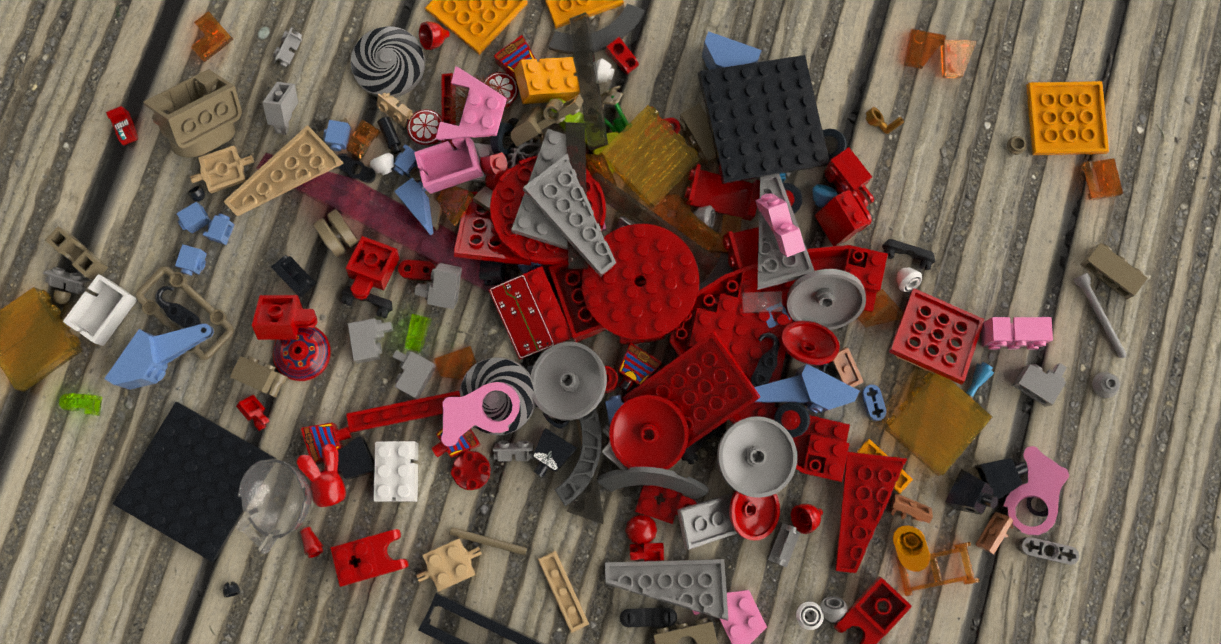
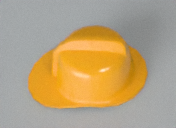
(911, 548)

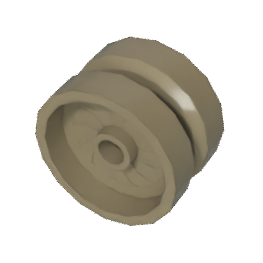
(336, 233)

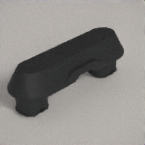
(925, 256)
(384, 305)
(690, 452)
(648, 617)

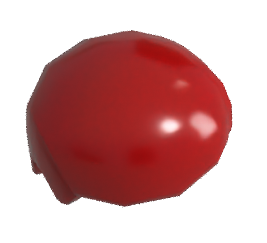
(641, 529)

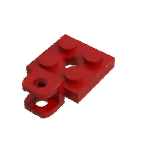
(666, 510)

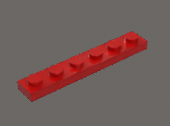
(397, 412)

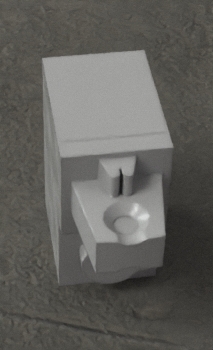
(280, 105)
(444, 287)
(365, 338)
(415, 375)
(1040, 385)

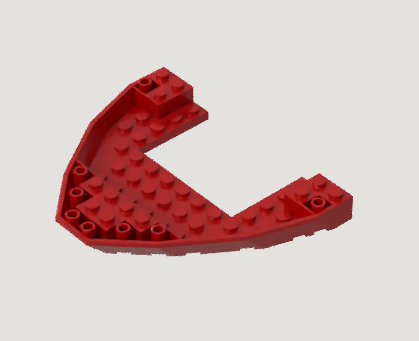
(719, 308)

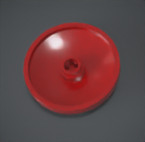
(649, 432)

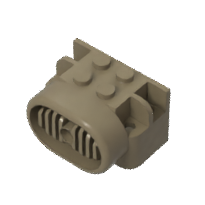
(197, 114)

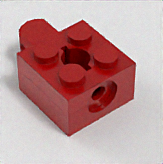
(849, 174)
(371, 266)
(281, 317)

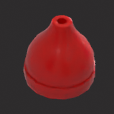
(432, 35)
(806, 518)

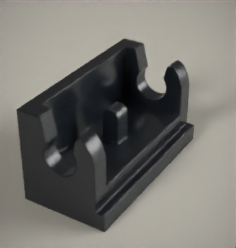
(492, 272)
(293, 275)

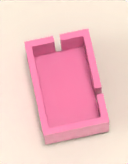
(448, 166)
(1023, 332)

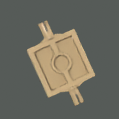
(222, 169)
(449, 564)

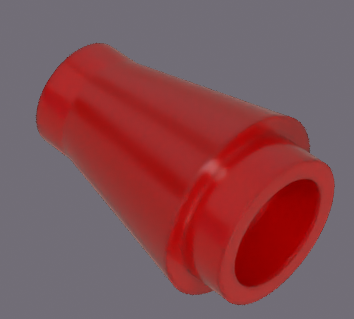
(311, 544)

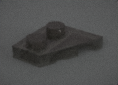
(588, 503)

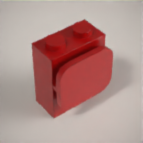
(843, 217)

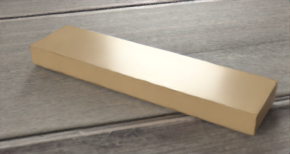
(563, 591)

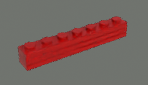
(446, 87)

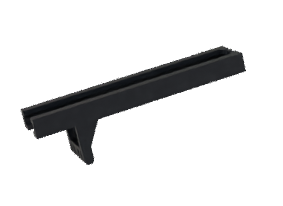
(473, 616)

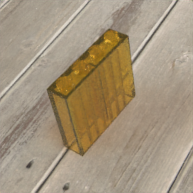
(650, 156)
(34, 339)
(937, 422)

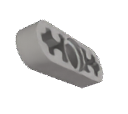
(1063, 548)

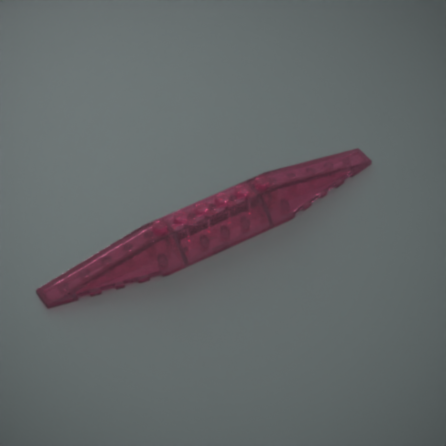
(388, 219)

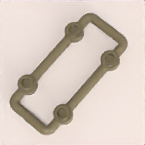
(180, 281)

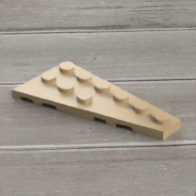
(290, 167)

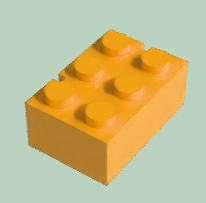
(546, 80)

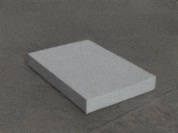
(706, 521)

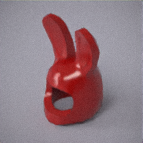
(325, 485)

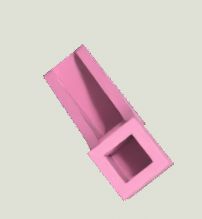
(778, 217)

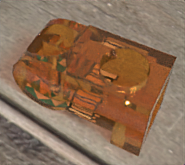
(362, 139)

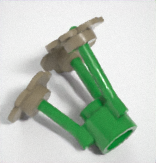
(613, 98)

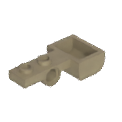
(536, 119)

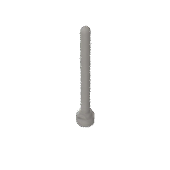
(1084, 282)

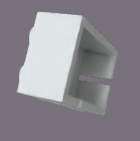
(100, 315)
(394, 471)

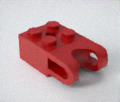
(372, 555)
(872, 621)

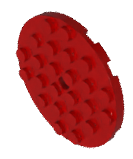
(505, 206)
(668, 290)

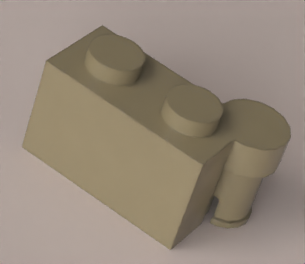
(258, 376)

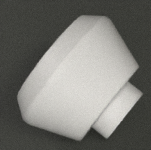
(604, 70)
(383, 163)
(908, 279)
(814, 619)

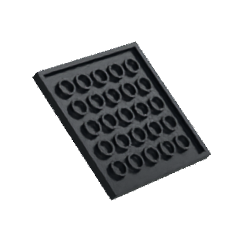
(763, 118)
(191, 481)

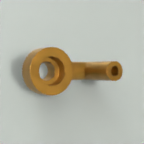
(875, 118)

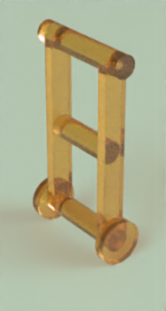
(969, 578)

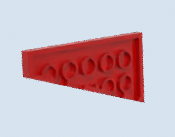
(865, 495)

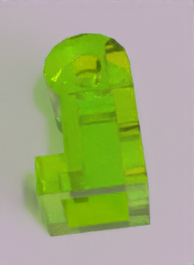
(417, 332)
(89, 403)

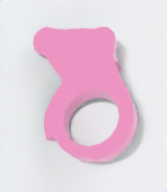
(467, 411)
(1044, 483)

